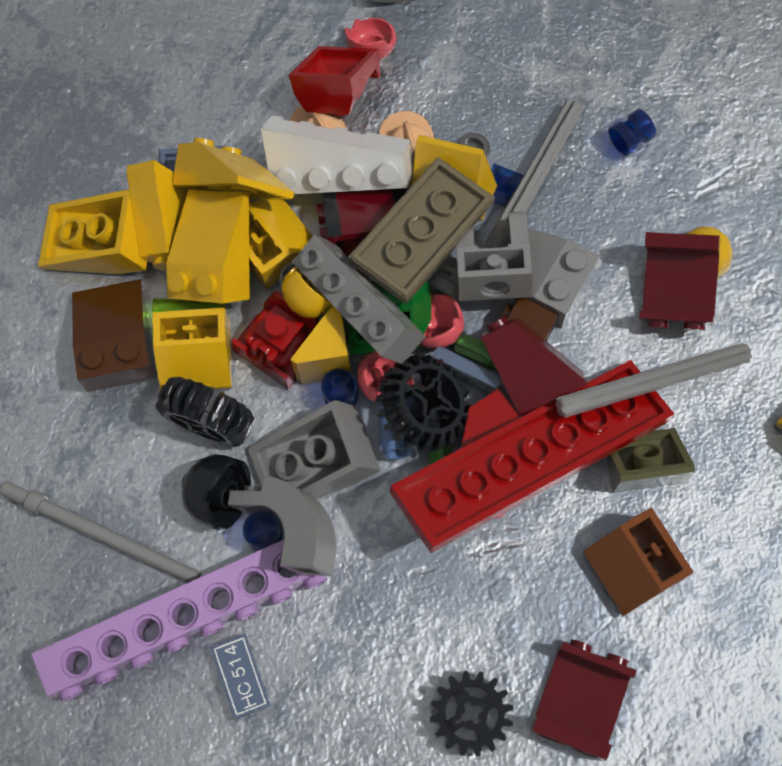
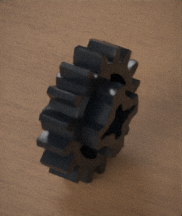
(462, 697)

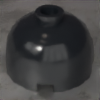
(208, 489)

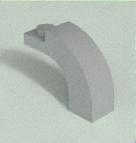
(307, 527)

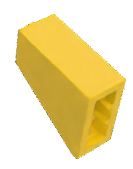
(155, 209)

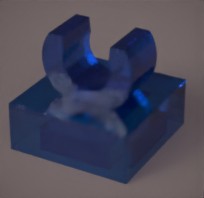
(507, 182)

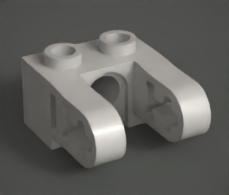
(496, 271)

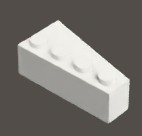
(335, 159)

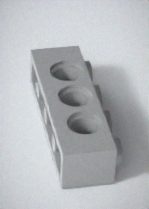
(358, 299)

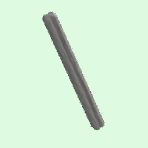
(536, 171)
(652, 380)

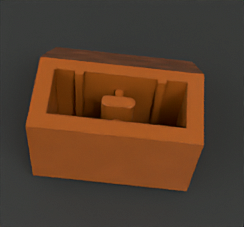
(637, 561)

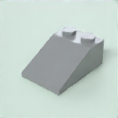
(559, 273)
(318, 451)

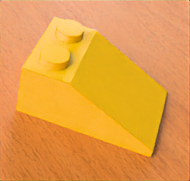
(225, 169)
(92, 236)
(211, 248)

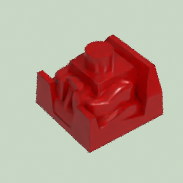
(334, 78)
(274, 339)

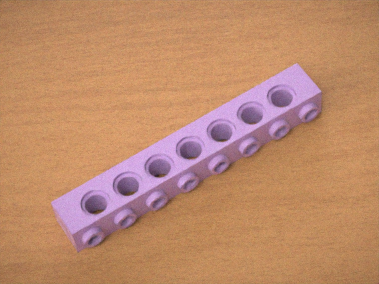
(57, 660)

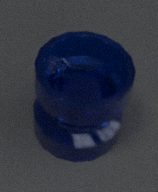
(635, 130)
(339, 384)
(258, 527)

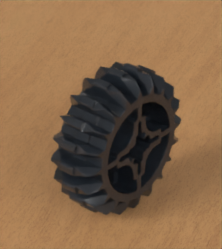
(411, 407)
(204, 411)

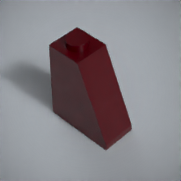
(529, 365)

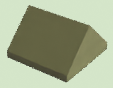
(650, 462)

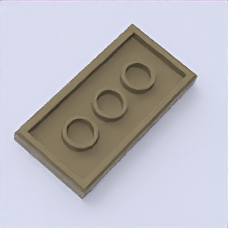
(421, 230)

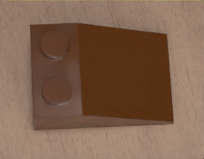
(112, 336)

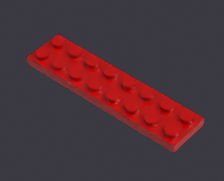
(521, 462)

